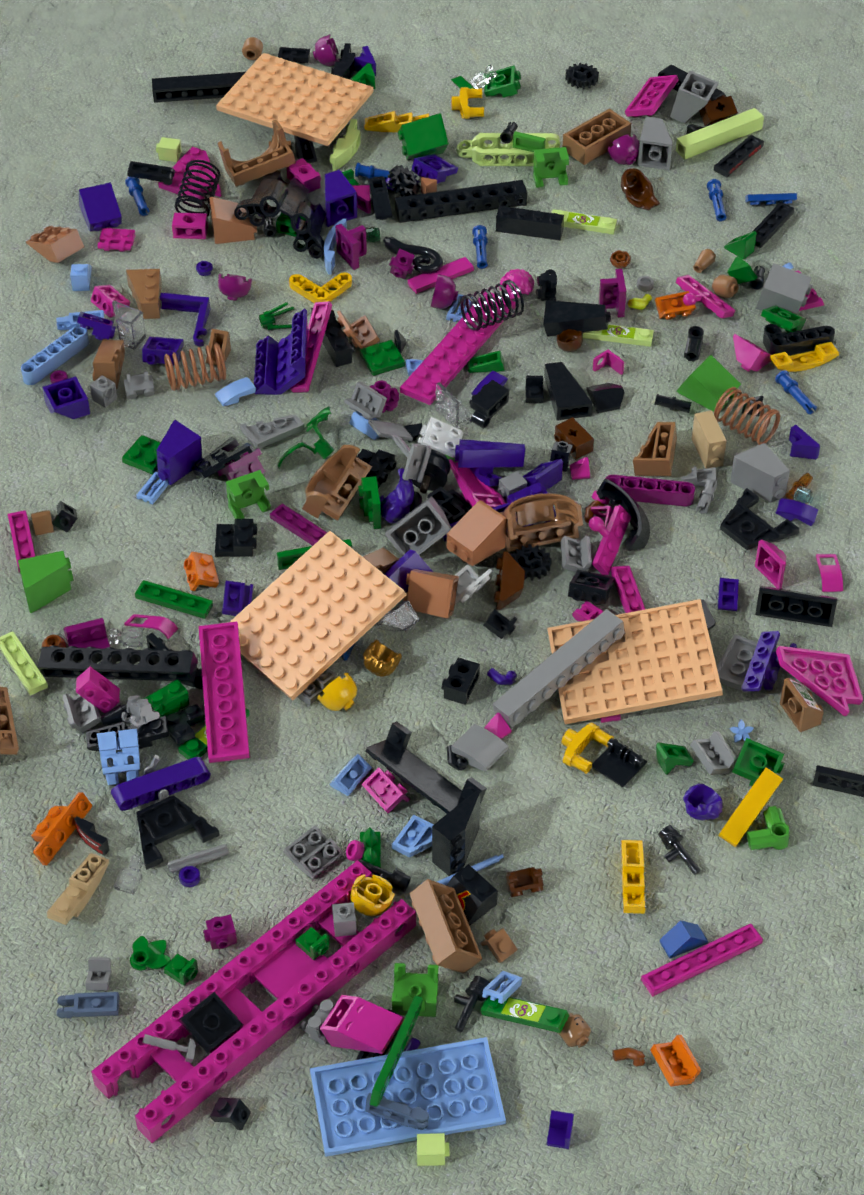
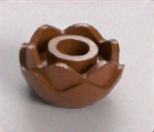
(620, 259)
(54, 640)

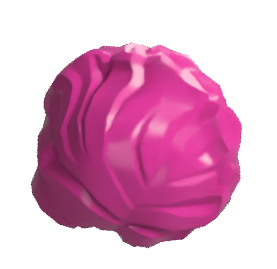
(522, 279)

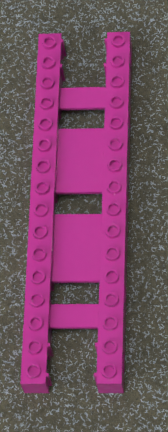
(284, 972)

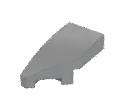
(699, 476)

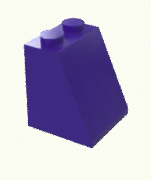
(339, 198)
(99, 207)
(178, 452)

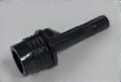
(672, 839)
(397, 879)
(475, 991)

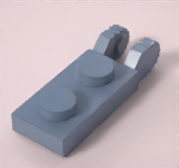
(89, 1004)
(399, 1113)

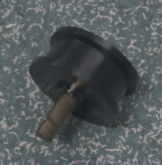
(435, 473)

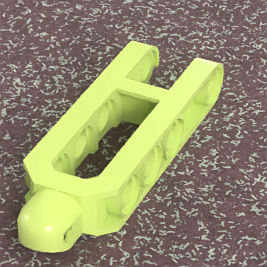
(478, 150)

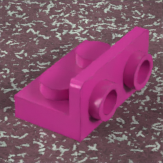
(104, 296)
(385, 790)

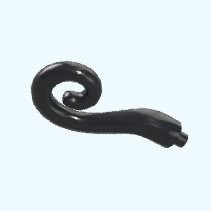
(426, 253)

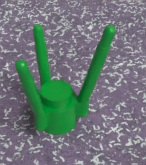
(267, 318)

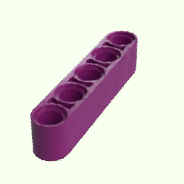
(656, 490)

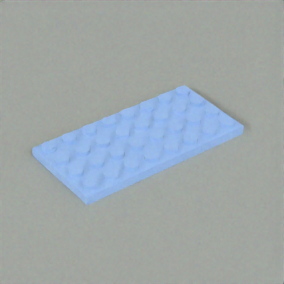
(447, 1080)

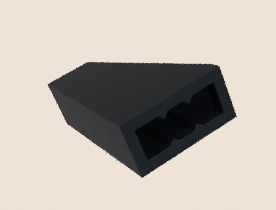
(574, 316)
(565, 393)

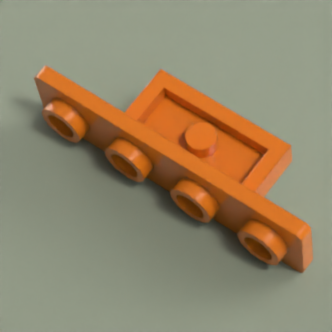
(58, 827)

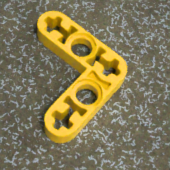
(320, 294)

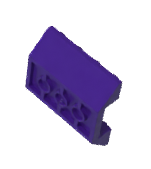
(282, 363)

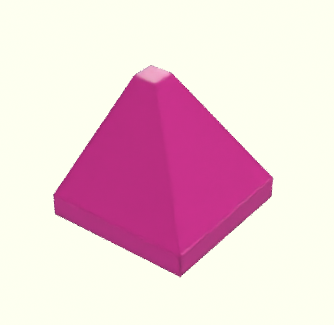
(580, 469)
(498, 726)

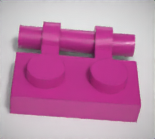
(116, 239)

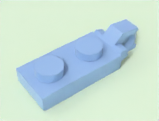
(70, 321)

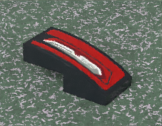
(88, 834)

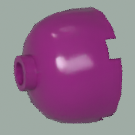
(326, 51)
(625, 149)
(234, 286)
(444, 292)

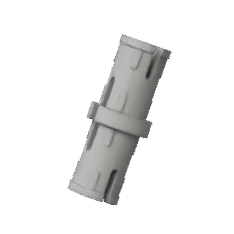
(706, 496)

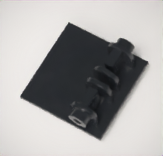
(619, 763)

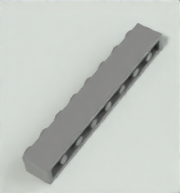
(559, 668)

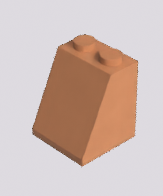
(225, 224)
(478, 534)
(432, 592)

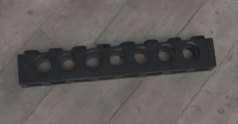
(460, 201)
(184, 670)

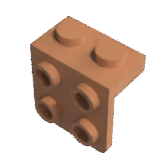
(360, 331)

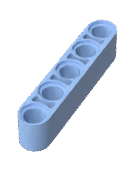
(54, 355)

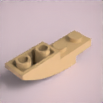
(80, 889)

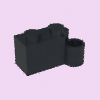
(488, 403)

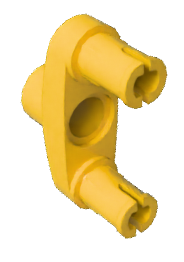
(461, 103)
(577, 742)

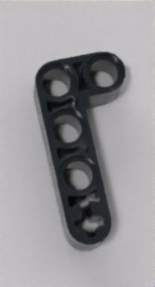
(797, 341)

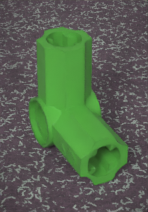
(774, 836)

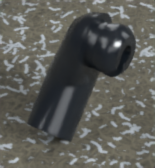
(455, 761)

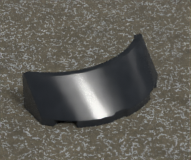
(640, 535)

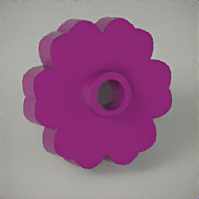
(390, 393)

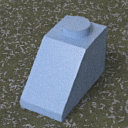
(80, 277)

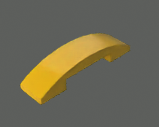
(822, 354)

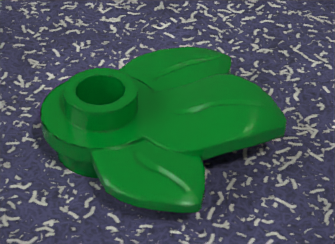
(151, 953)

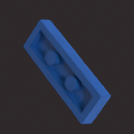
(770, 199)

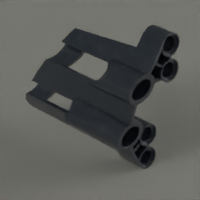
(294, 202)

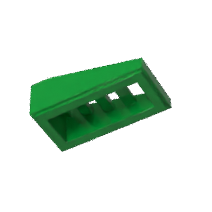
(491, 362)

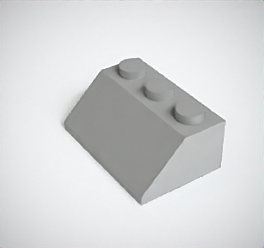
(419, 528)

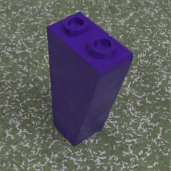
(489, 454)

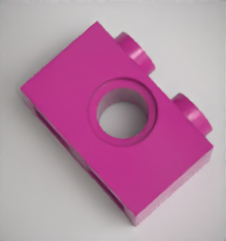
(305, 174)
(190, 225)
(97, 690)

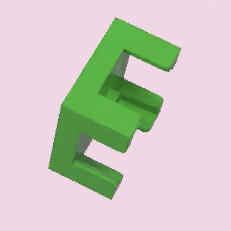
(550, 164)
(246, 492)
(411, 984)

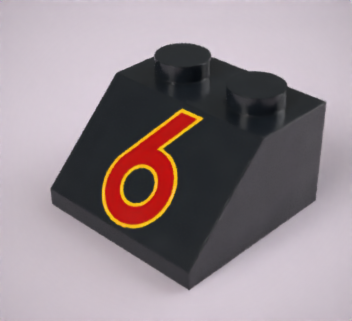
(474, 893)

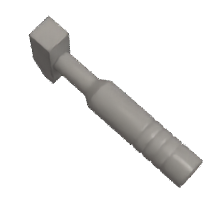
(171, 1045)

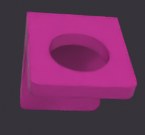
(609, 359)
(607, 509)

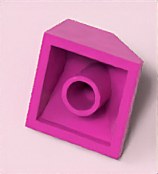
(749, 354)
(771, 562)

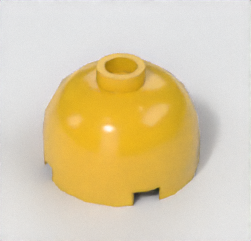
(339, 693)
(371, 895)

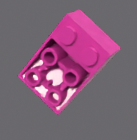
(360, 1025)

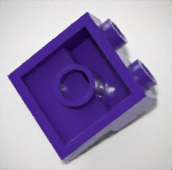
(433, 167)
(101, 327)
(157, 347)

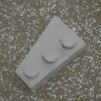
(267, 433)

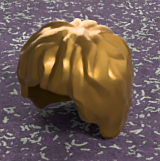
(380, 659)

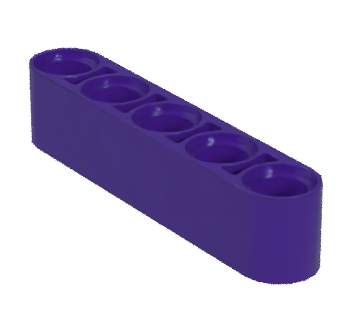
(172, 778)

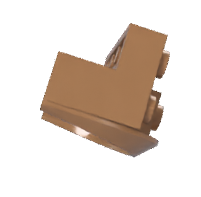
(273, 159)
(538, 509)

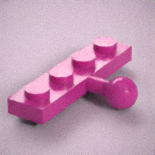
(698, 292)
(611, 538)

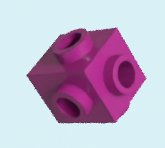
(402, 264)
(220, 932)

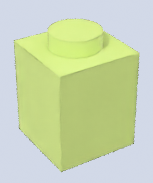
(169, 149)
(432, 1149)

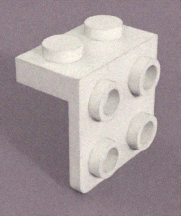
(440, 437)
(469, 583)

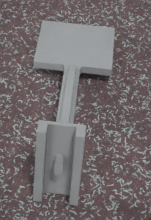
(416, 456)

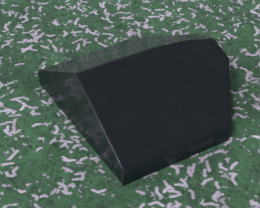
(606, 396)

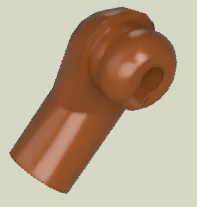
(588, 513)
(629, 1053)

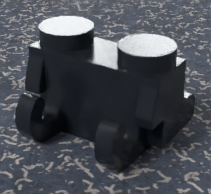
(547, 283)

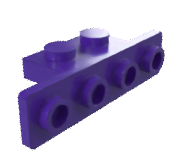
(764, 664)

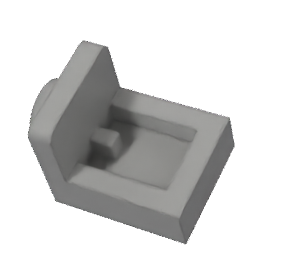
(99, 974)

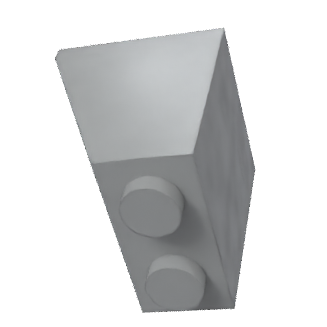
(692, 96)
(655, 145)
(784, 289)
(761, 473)

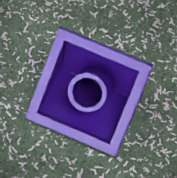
(546, 474)

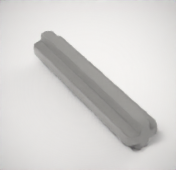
(198, 858)

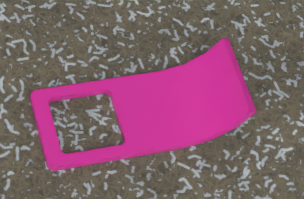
(830, 574)
(159, 623)

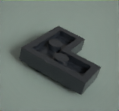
(298, 55)
(181, 723)

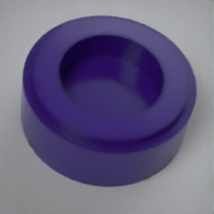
(189, 876)

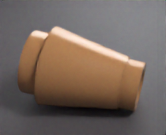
(704, 260)

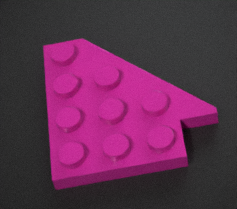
(192, 154)
(825, 674)

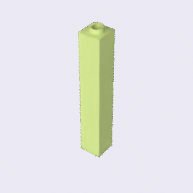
(719, 133)

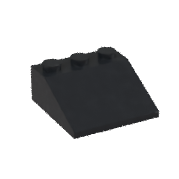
(455, 835)

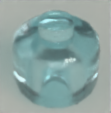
(803, 495)

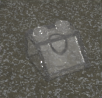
(129, 324)

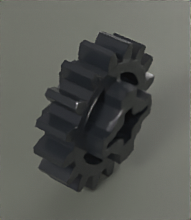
(582, 75)
(404, 181)
(533, 561)

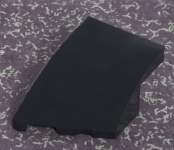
(451, 503)

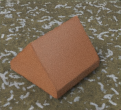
(428, 185)

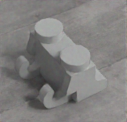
(138, 385)
(140, 711)
(317, 1020)

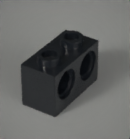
(461, 680)

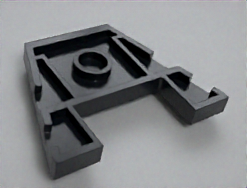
(219, 457)
(749, 529)
(165, 821)

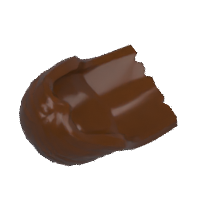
(638, 189)

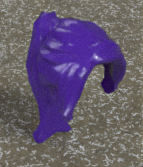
(398, 502)

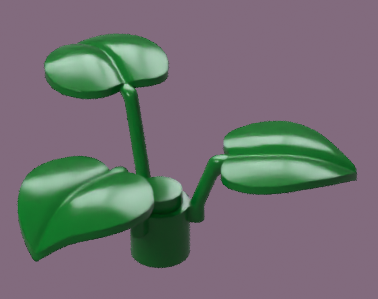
(321, 446)

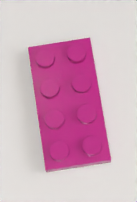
(651, 96)

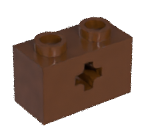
(718, 110)
(574, 434)

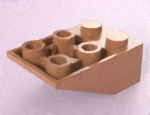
(56, 243)

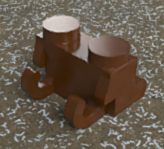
(523, 880)

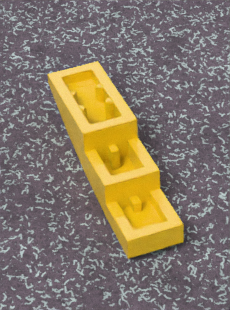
(390, 121)
(750, 807)
(633, 876)

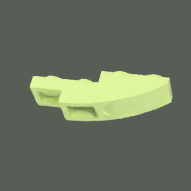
(346, 146)

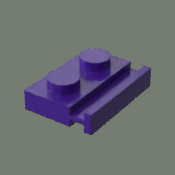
(236, 597)

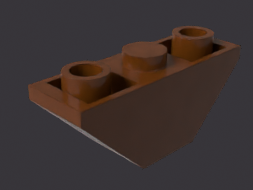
(509, 581)

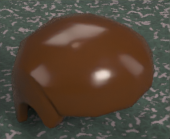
(569, 340)

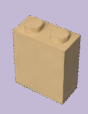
(708, 439)

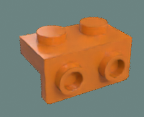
(673, 305)
(200, 570)
(676, 1061)

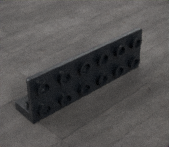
(417, 774)

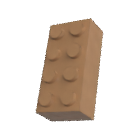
(595, 136)
(445, 926)

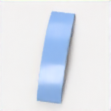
(329, 244)

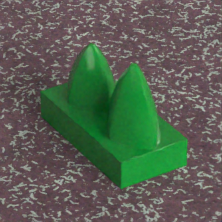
(372, 847)

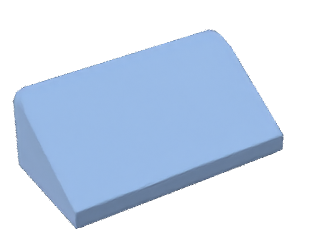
(362, 425)
(351, 775)

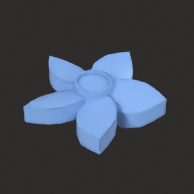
(741, 731)

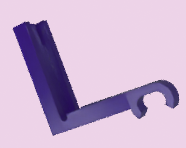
(189, 304)

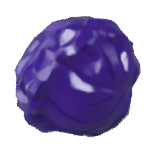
(702, 802)

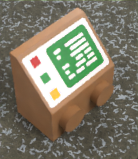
(800, 705)

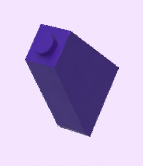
(408, 562)

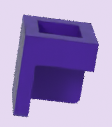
(560, 1129)

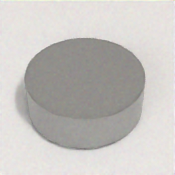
(645, 283)

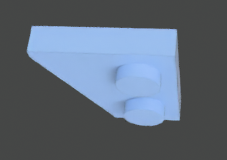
(414, 837)

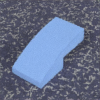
(231, 393)

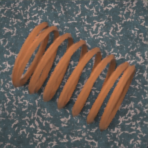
(219, 361)
(763, 428)

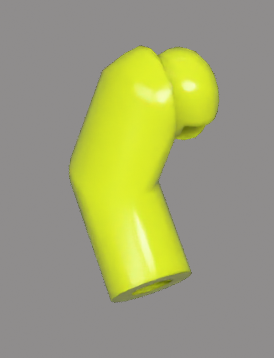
(639, 303)

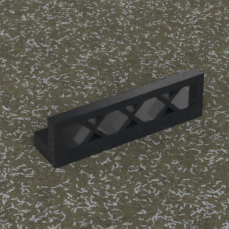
(839, 780)

